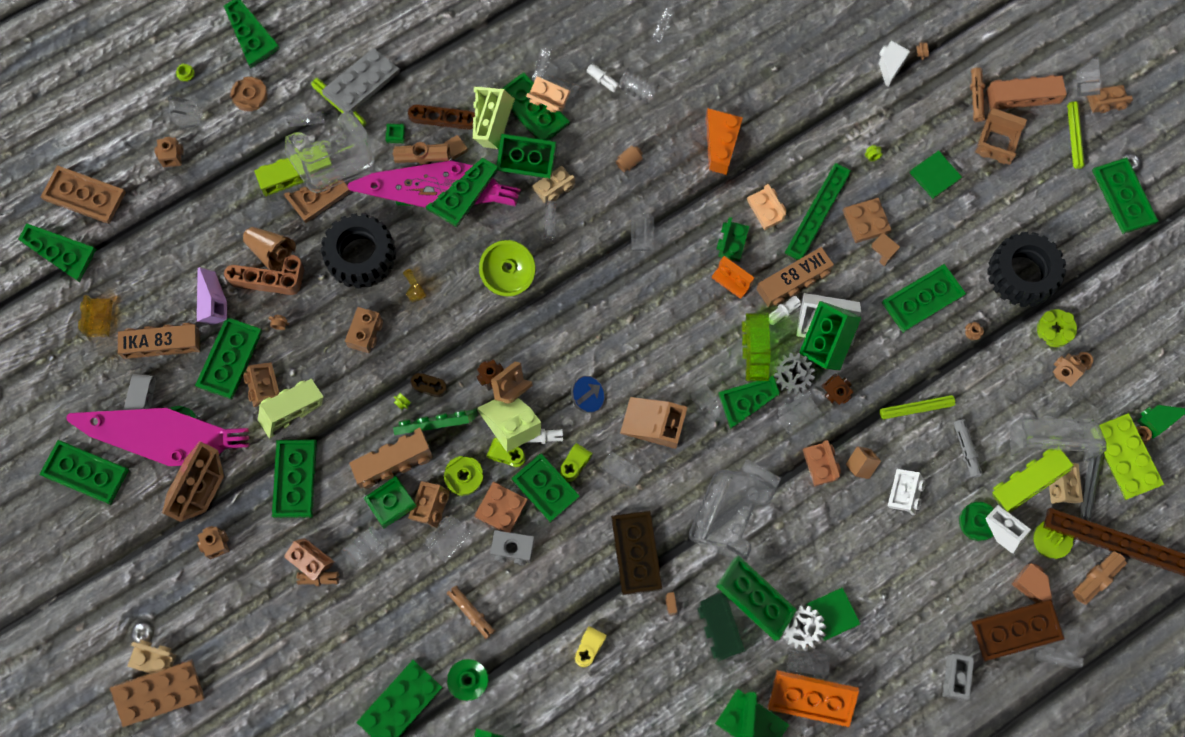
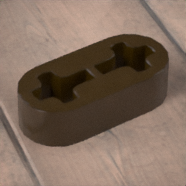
(427, 389)

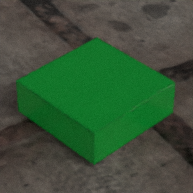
(395, 133)

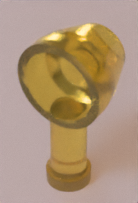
(415, 292)

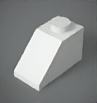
(891, 61)
(1007, 529)

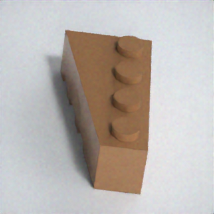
(391, 459)

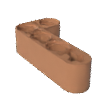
(264, 275)

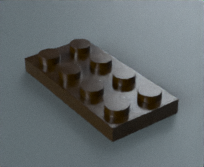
(636, 553)

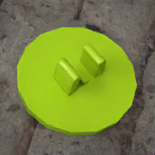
(1050, 543)

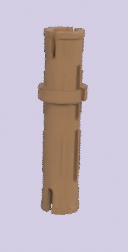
(977, 94)
(476, 618)

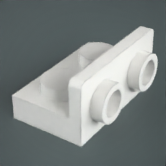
(906, 491)

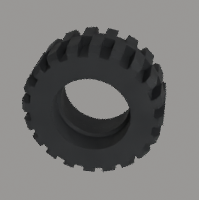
(358, 228)
(1038, 250)

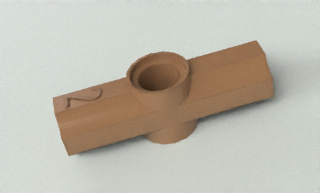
(432, 153)
(1099, 577)

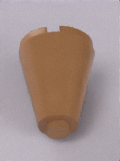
(269, 247)

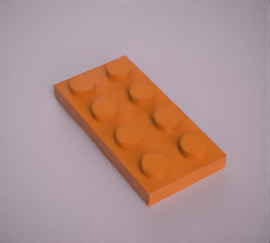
(813, 698)

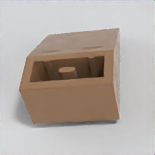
(654, 421)

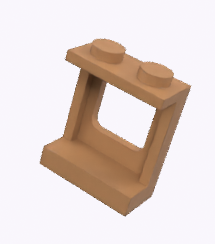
(1003, 124)

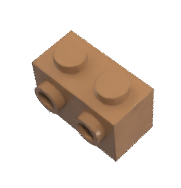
(364, 330)

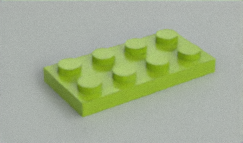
(1129, 458)

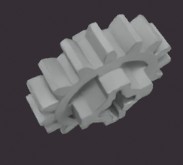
(786, 372)

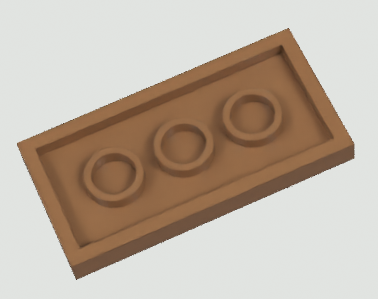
(83, 194)
(157, 693)

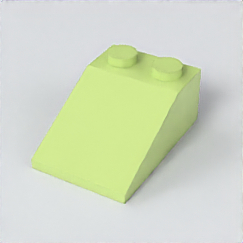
(511, 422)

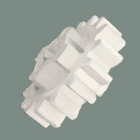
(811, 624)

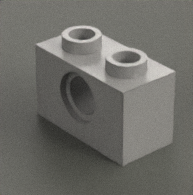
(502, 540)
(958, 677)

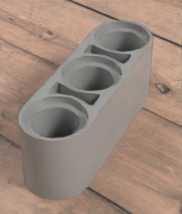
(140, 392)

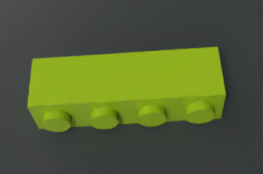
(277, 177)
(1032, 480)

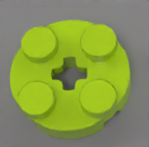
(1066, 323)
(452, 475)

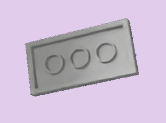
(360, 81)

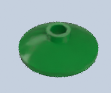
(464, 669)

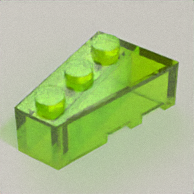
(757, 347)

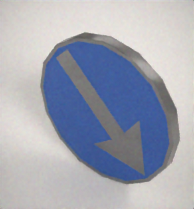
(587, 394)

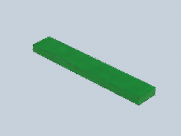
(817, 212)

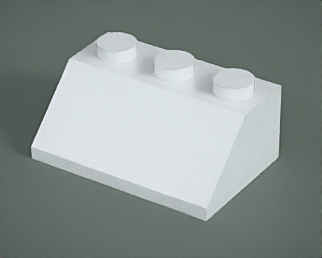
(809, 306)

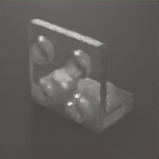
(1062, 652)

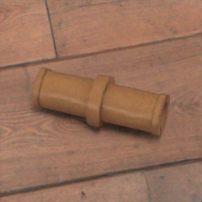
(324, 578)

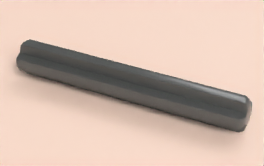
(1090, 488)

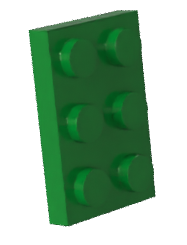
(545, 488)
(766, 722)

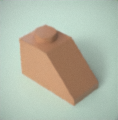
(1033, 583)

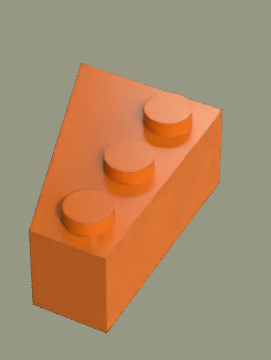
(721, 137)

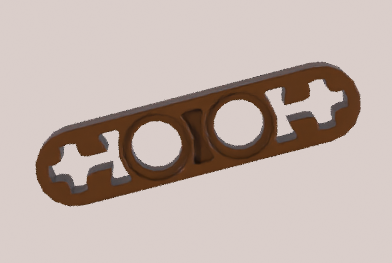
(442, 119)

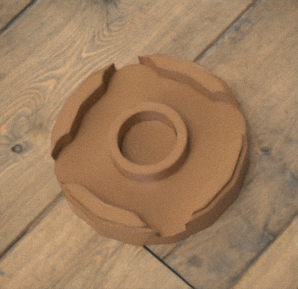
(249, 94)

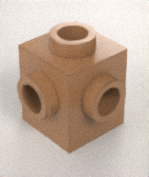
(169, 152)
(1069, 369)
(213, 542)

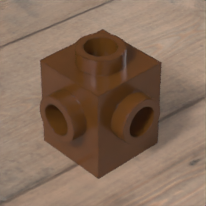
(484, 370)
(831, 387)

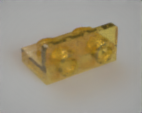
(95, 317)

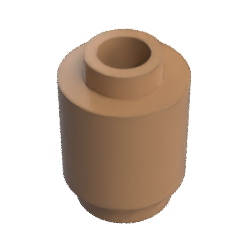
(629, 158)

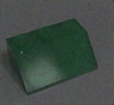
(720, 627)

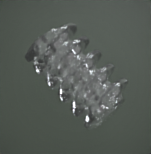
(638, 87)

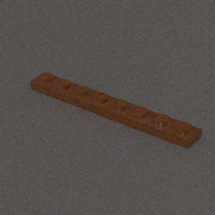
(1115, 541)

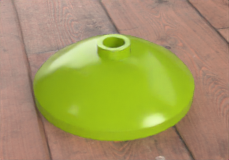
(503, 280)

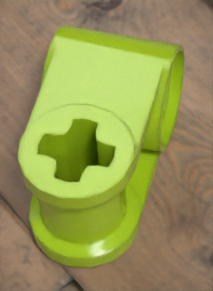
(498, 453)
(576, 460)

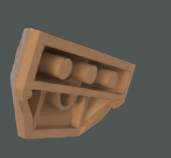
(194, 483)

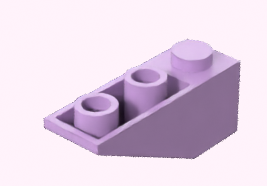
(210, 298)

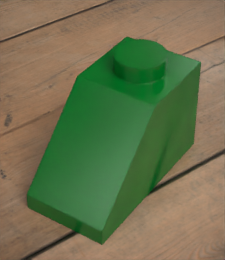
(1160, 418)

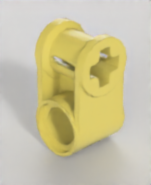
(590, 644)

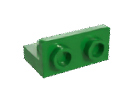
(733, 240)

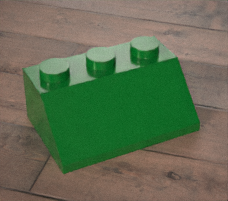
(526, 156)
(830, 336)

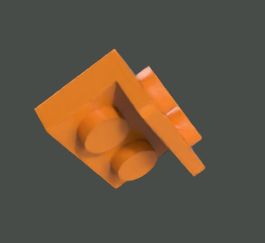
(733, 277)

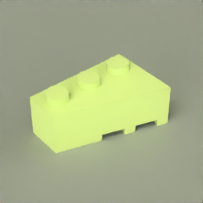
(491, 115)
(289, 405)

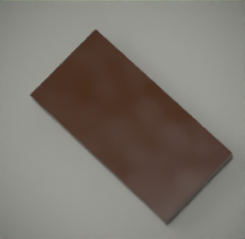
(1017, 630)

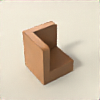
(886, 248)
(863, 462)

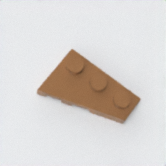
(311, 204)

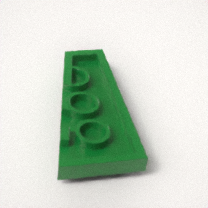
(251, 35)
(463, 193)
(61, 251)
(439, 421)

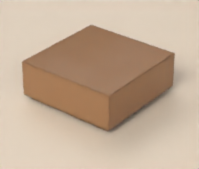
(457, 147)
(671, 604)

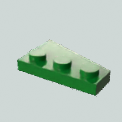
(747, 399)

